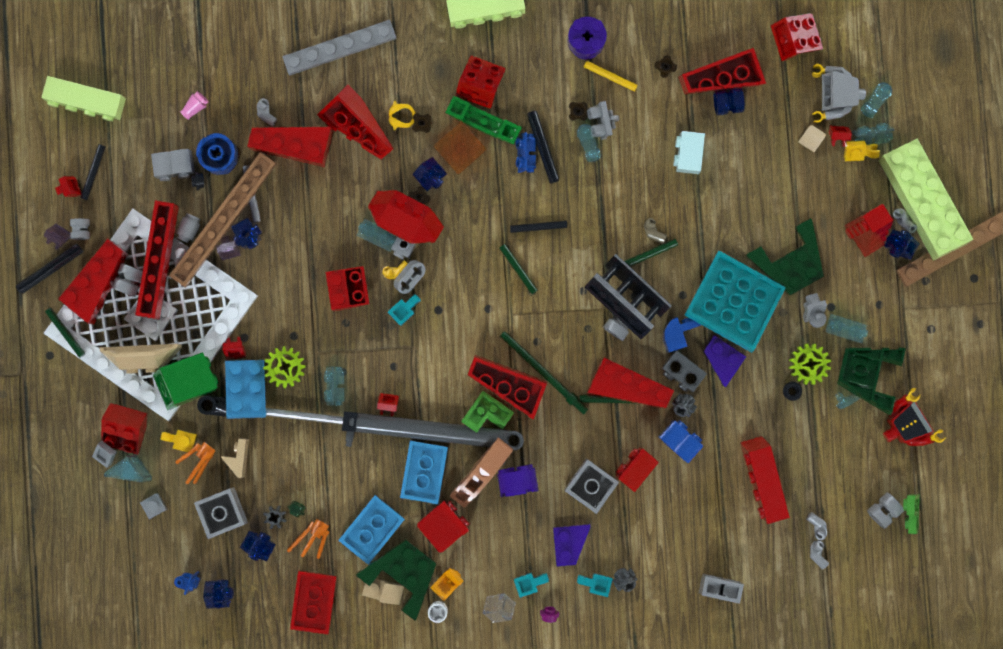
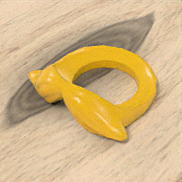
(396, 123)

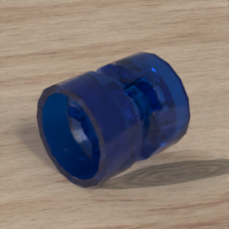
(729, 101)

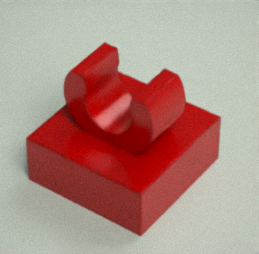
(839, 133)
(68, 186)
(234, 350)
(388, 402)

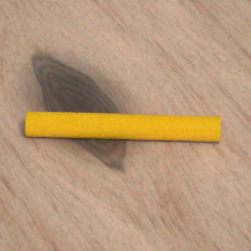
(611, 76)

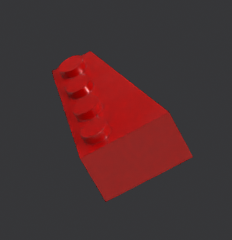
(728, 73)
(294, 143)
(870, 229)
(90, 287)
(509, 384)
(626, 385)
(765, 480)

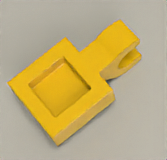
(858, 150)
(182, 440)

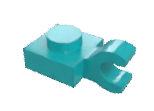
(403, 311)
(528, 584)
(598, 584)

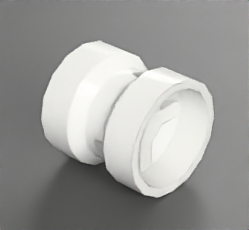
(437, 611)

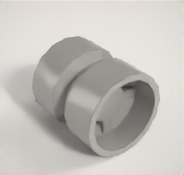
(127, 280)
(616, 328)
(890, 505)

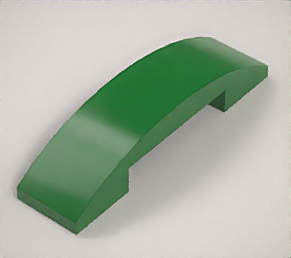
(483, 121)

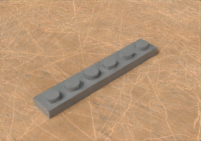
(339, 47)

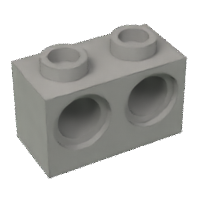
(721, 588)

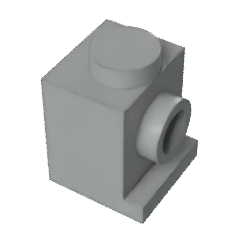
(402, 252)

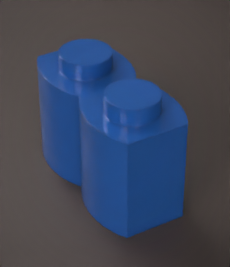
(681, 441)

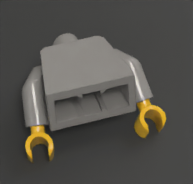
(839, 92)

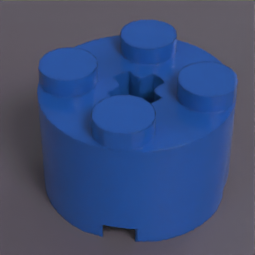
(214, 144)

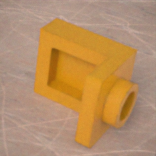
(447, 583)

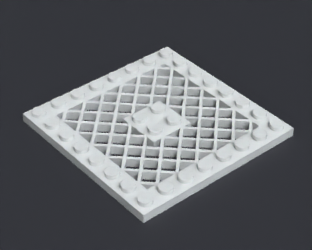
(210, 344)

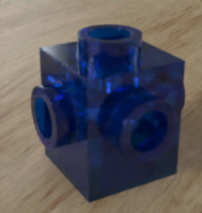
(430, 174)
(242, 229)
(901, 244)
(258, 545)
(217, 594)

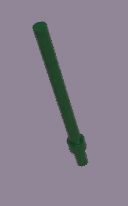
(571, 398)

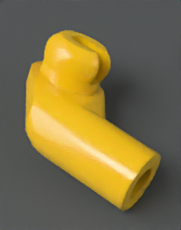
(393, 272)

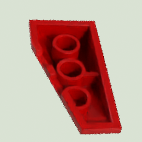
(353, 118)

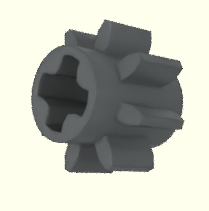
(684, 405)
(273, 522)
(625, 579)

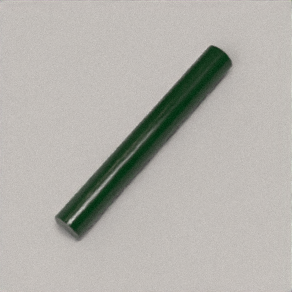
(652, 252)
(519, 270)
(65, 333)
(599, 399)

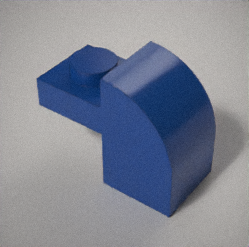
(673, 333)

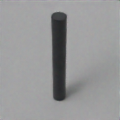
(92, 172)
(538, 226)

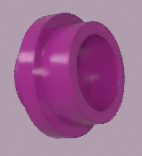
(549, 614)

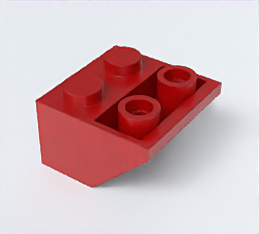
(347, 288)
(123, 428)
(636, 469)

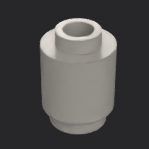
(188, 228)

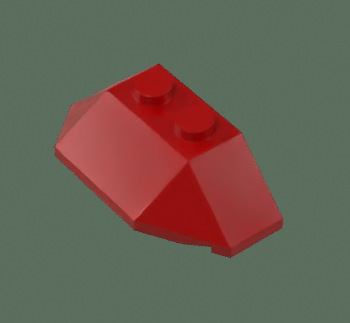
(405, 217)

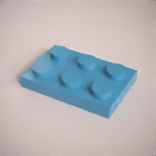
(245, 389)
(424, 472)
(371, 529)

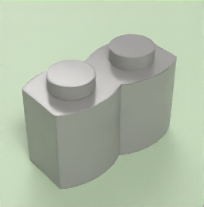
(173, 164)

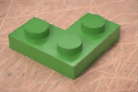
(487, 408)
(911, 505)

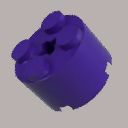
(594, 30)
(518, 481)

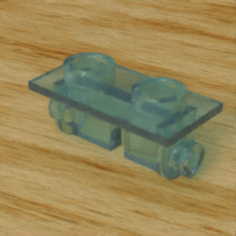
(880, 133)
(374, 234)
(846, 328)
(333, 393)

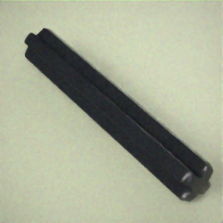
(543, 147)
(49, 268)

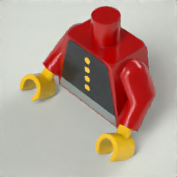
(910, 424)

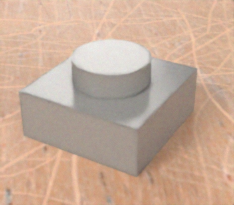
(104, 454)
(153, 506)

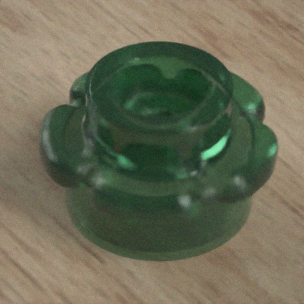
(296, 509)

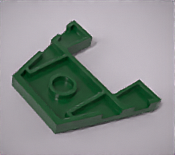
(796, 268)
(861, 372)
(409, 568)

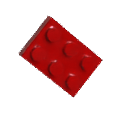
(313, 602)

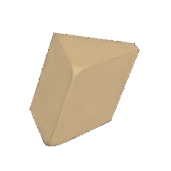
(812, 138)

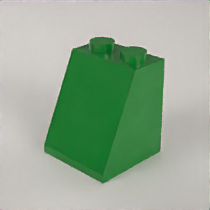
(185, 380)

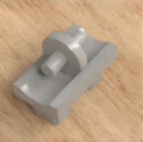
(605, 120)
(814, 311)

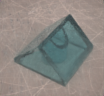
(129, 469)

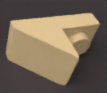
(238, 463)
(384, 591)

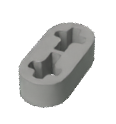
(409, 276)

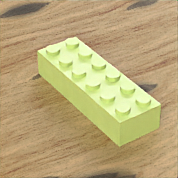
(925, 199)

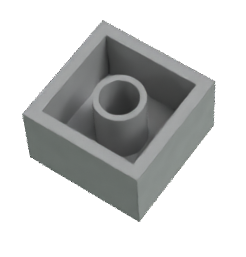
(591, 486)
(221, 512)

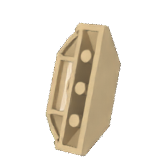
(141, 357)

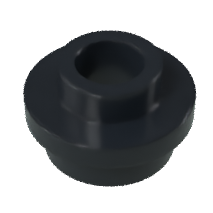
(197, 180)
(798, 391)

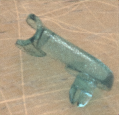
(877, 99)
(588, 142)
(845, 401)

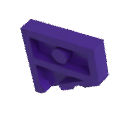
(723, 359)
(569, 543)

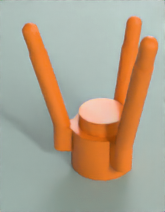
(205, 453)
(317, 529)

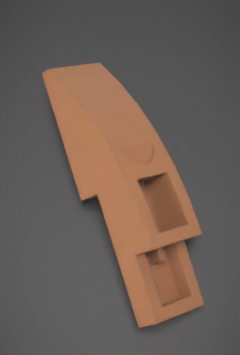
(481, 473)

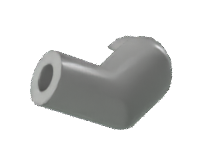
(263, 112)
(903, 220)
(820, 526)
(816, 554)

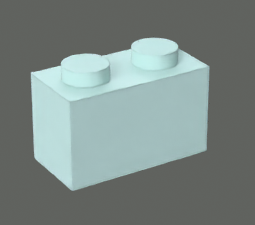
(690, 152)

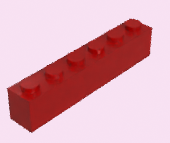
(157, 260)

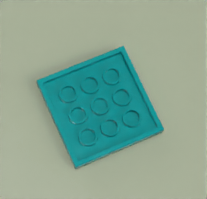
(735, 301)

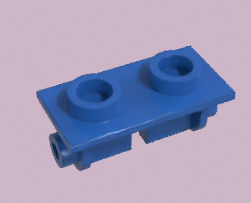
(524, 162)
(187, 582)

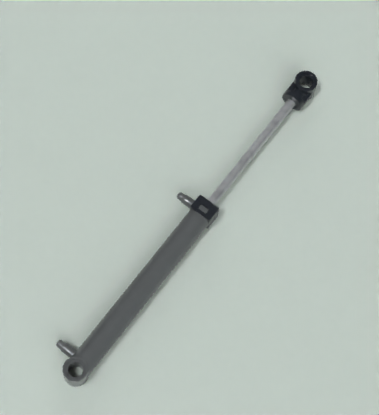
(385, 425)

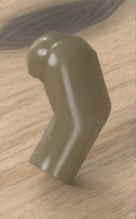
(651, 231)

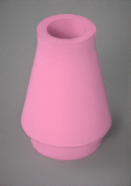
(194, 105)

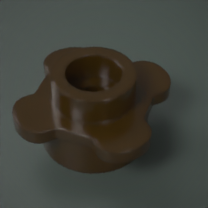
(665, 71)
(578, 106)
(422, 128)
(420, 192)

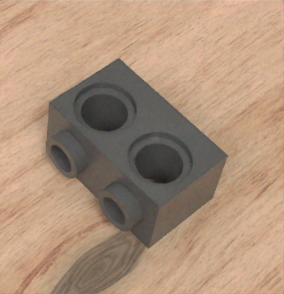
(686, 367)

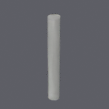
(253, 203)

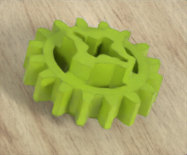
(809, 357)
(276, 371)

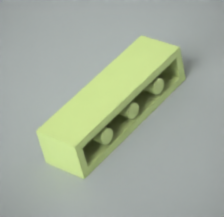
(478, 11)
(83, 98)

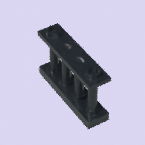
(618, 305)

